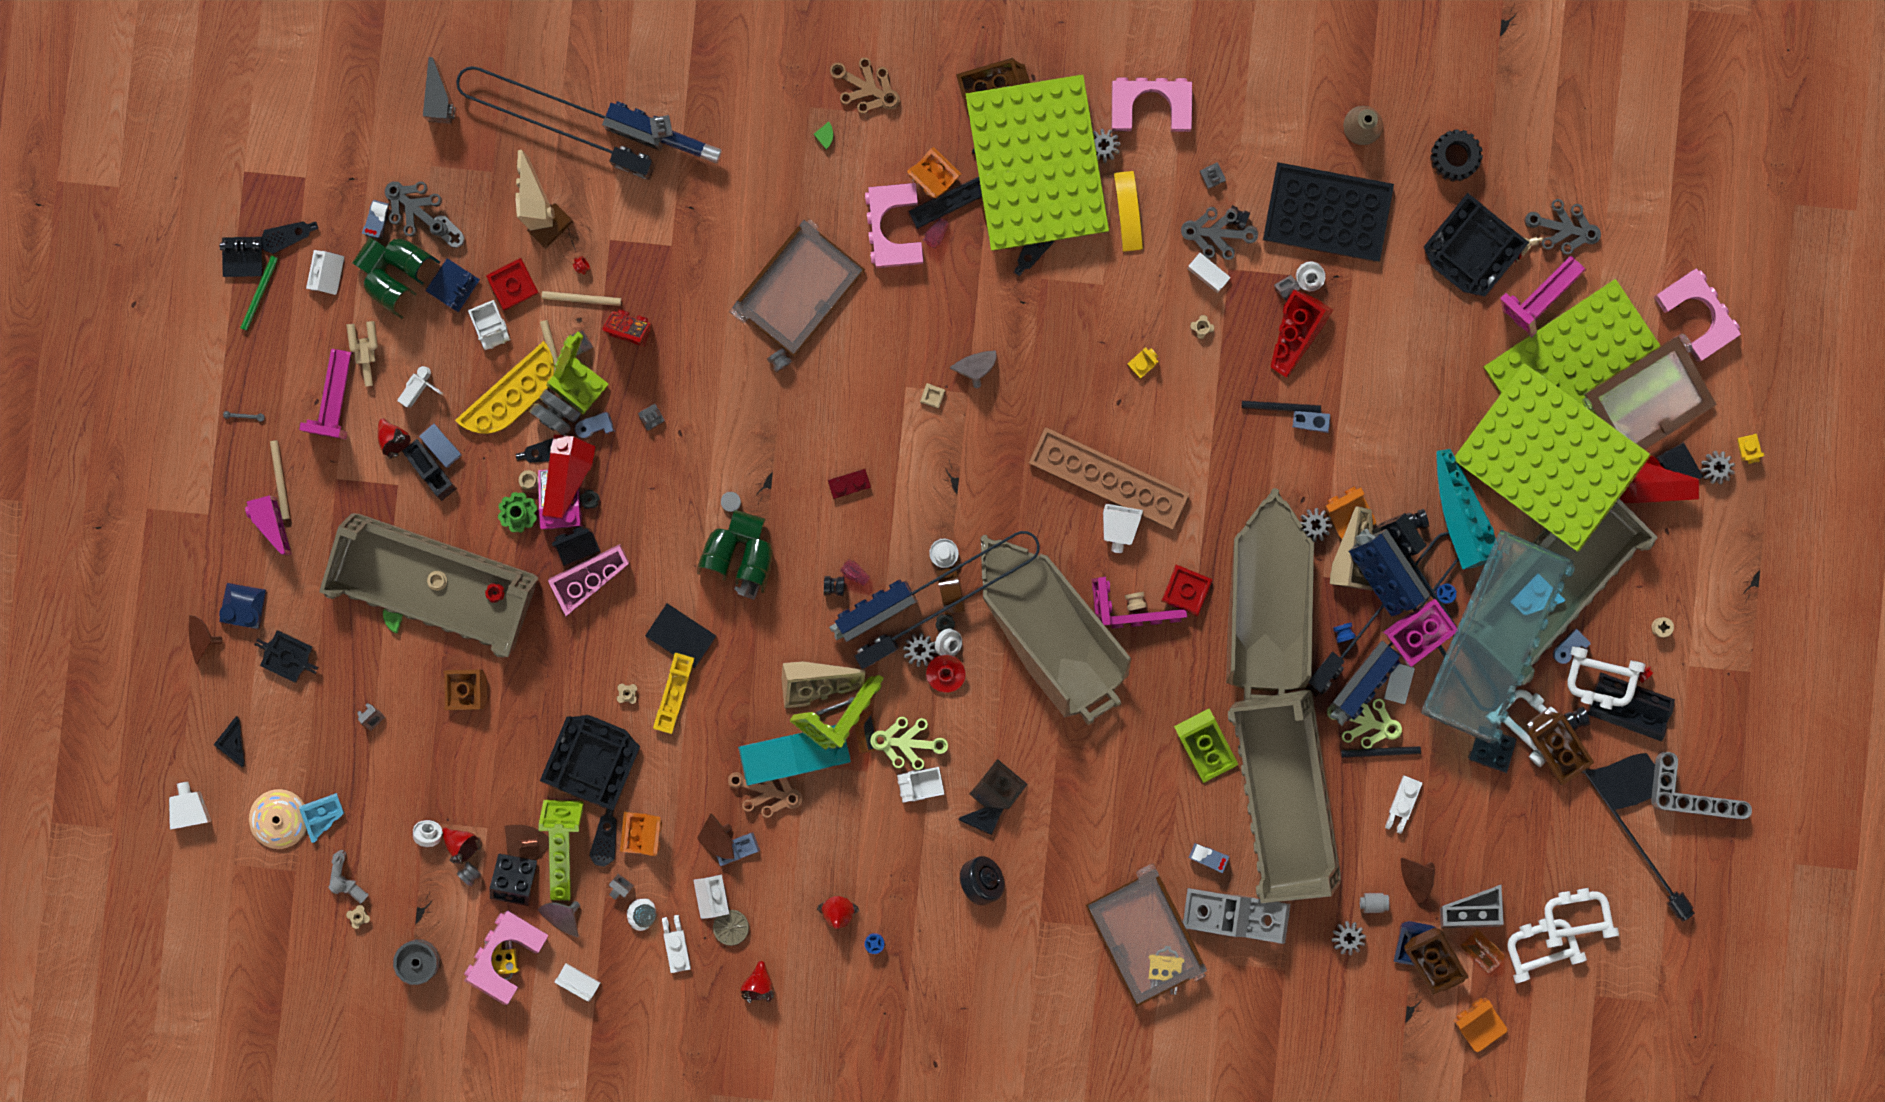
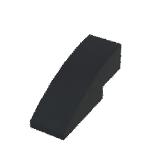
(429, 470)

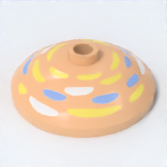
(291, 824)

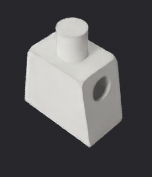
(1120, 525)
(187, 808)

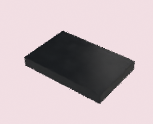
(680, 634)

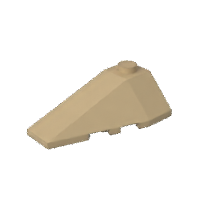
(531, 202)
(1344, 569)
(811, 681)

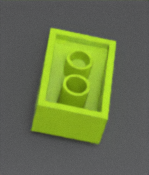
(1206, 745)

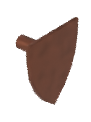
(200, 637)
(715, 838)
(525, 841)
(1418, 878)

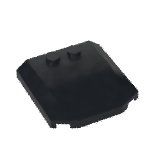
(1473, 247)
(591, 760)

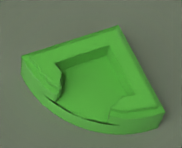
(825, 135)
(392, 620)

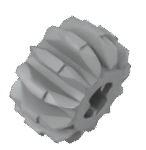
(1104, 153)
(1714, 474)
(1322, 524)
(924, 654)
(1343, 943)

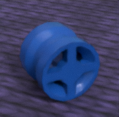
(1448, 594)
(1344, 632)
(874, 946)

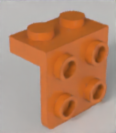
(934, 173)
(1342, 508)
(640, 833)
(1480, 1024)

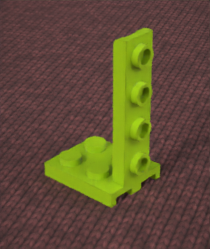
(575, 380)
(831, 737)
(560, 819)

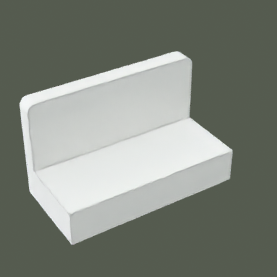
(325, 272)
(1208, 272)
(711, 897)
(577, 982)

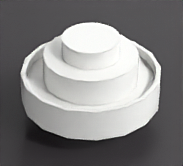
(1310, 276)
(944, 553)
(948, 642)
(427, 833)

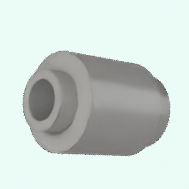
(1374, 903)

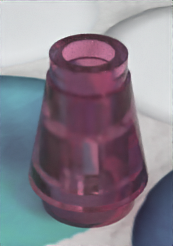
(936, 233)
(854, 572)

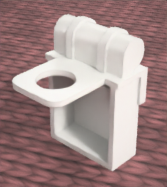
(489, 325)
(415, 387)
(920, 784)

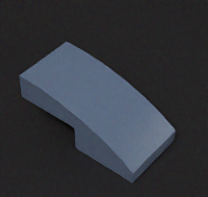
(440, 445)
(742, 847)

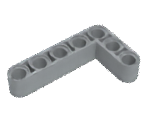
(1691, 800)

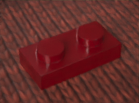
(849, 483)

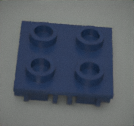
(452, 285)

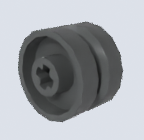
(554, 413)
(405, 964)

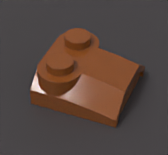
(465, 689)

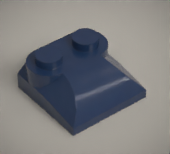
(242, 606)
(1406, 932)

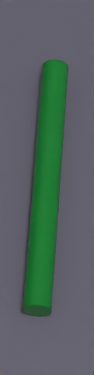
(259, 293)

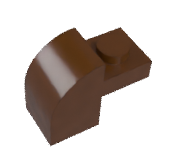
(950, 590)

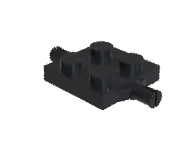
(286, 656)

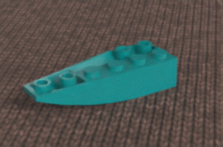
(1463, 513)

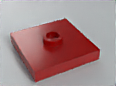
(512, 284)
(1186, 590)

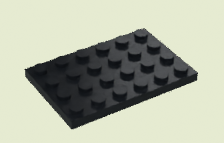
(1328, 212)

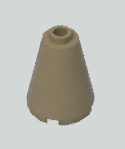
(1360, 131)

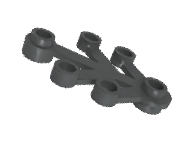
(413, 206)
(1566, 227)
(1215, 232)

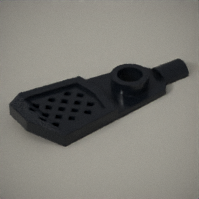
(288, 234)
(1035, 252)
(544, 452)
(605, 836)

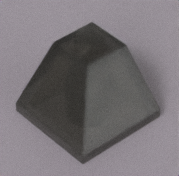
(998, 787)

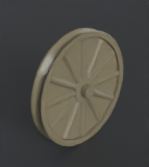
(731, 928)

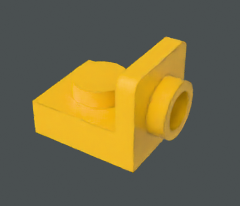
(1143, 362)
(1749, 448)

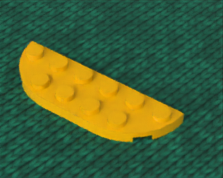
(511, 394)

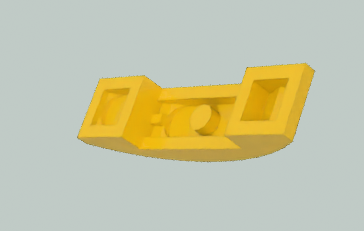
(1128, 211)
(673, 693)

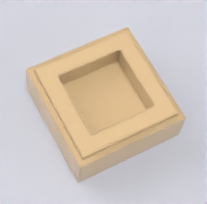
(932, 395)

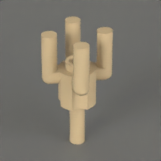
(363, 349)

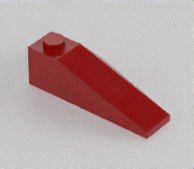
(1300, 325)
(567, 468)
(1660, 485)

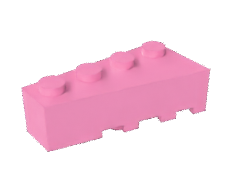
(584, 579)

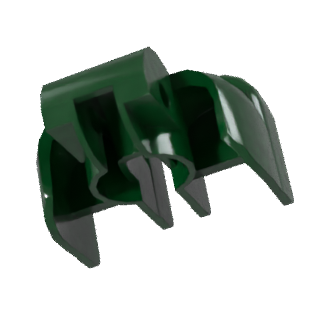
(375, 258)
(722, 543)

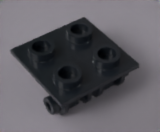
(241, 256)
(1680, 460)
(1493, 755)

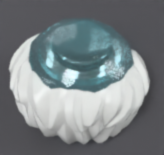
(641, 914)

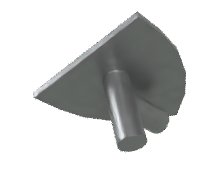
(976, 366)
(561, 916)

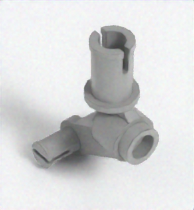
(339, 883)

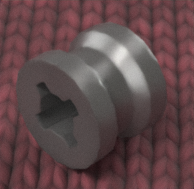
(779, 360)
(469, 874)

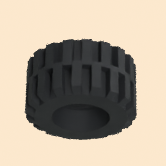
(1464, 140)

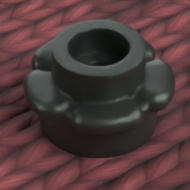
(589, 494)
(942, 618)

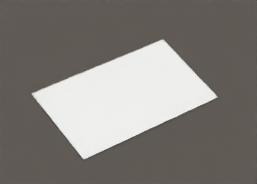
(1399, 684)

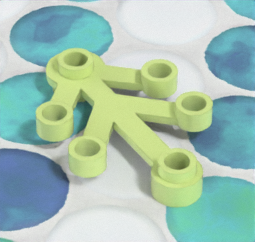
(1369, 722)
(905, 742)

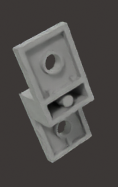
(1236, 916)

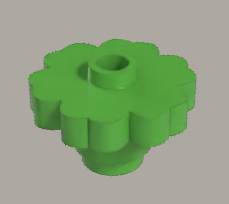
(510, 505)

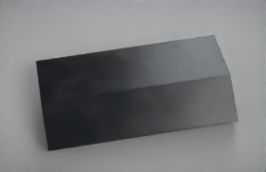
(1644, 714)

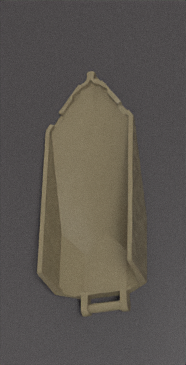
(1270, 602)
(1053, 631)

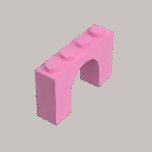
(1177, 93)
(885, 252)
(1695, 287)
(482, 974)

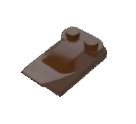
(992, 76)
(1559, 745)
(1435, 960)

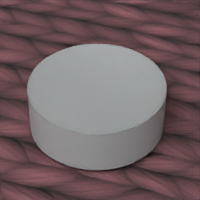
(730, 501)

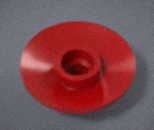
(945, 681)

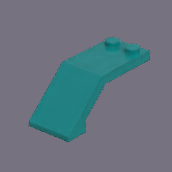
(788, 757)

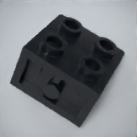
(576, 545)
(512, 879)

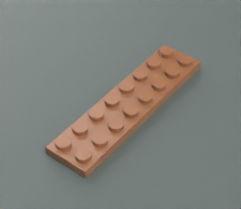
(1108, 478)

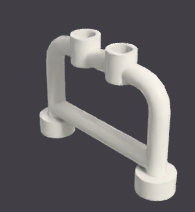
(1589, 696)
(1536, 702)
(1606, 927)
(1528, 931)

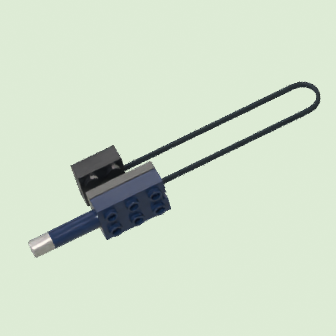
(621, 121)

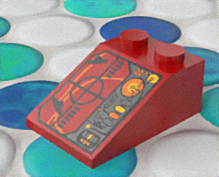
(627, 328)

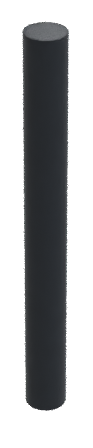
(1280, 406)
(1380, 752)

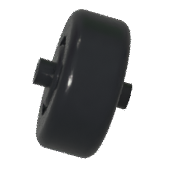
(982, 880)

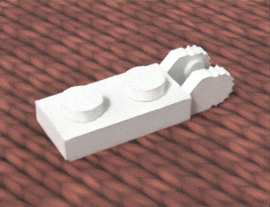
(1403, 802)
(676, 946)

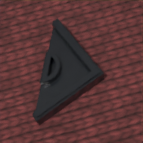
(231, 742)
(983, 819)

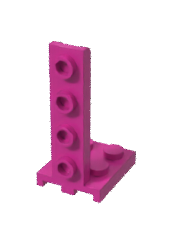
(1526, 313)
(332, 398)
(1104, 607)

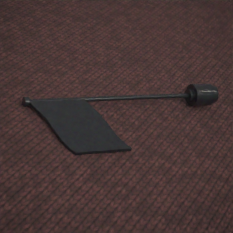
(1627, 785)

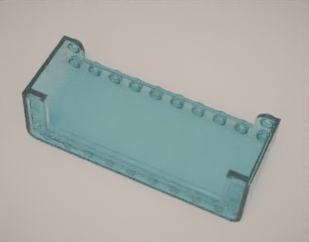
(1497, 637)

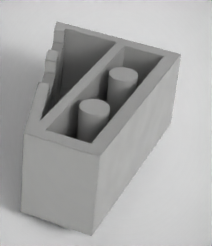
(1477, 910)

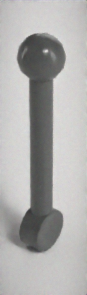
(260, 417)
(835, 706)

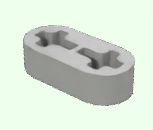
(451, 228)

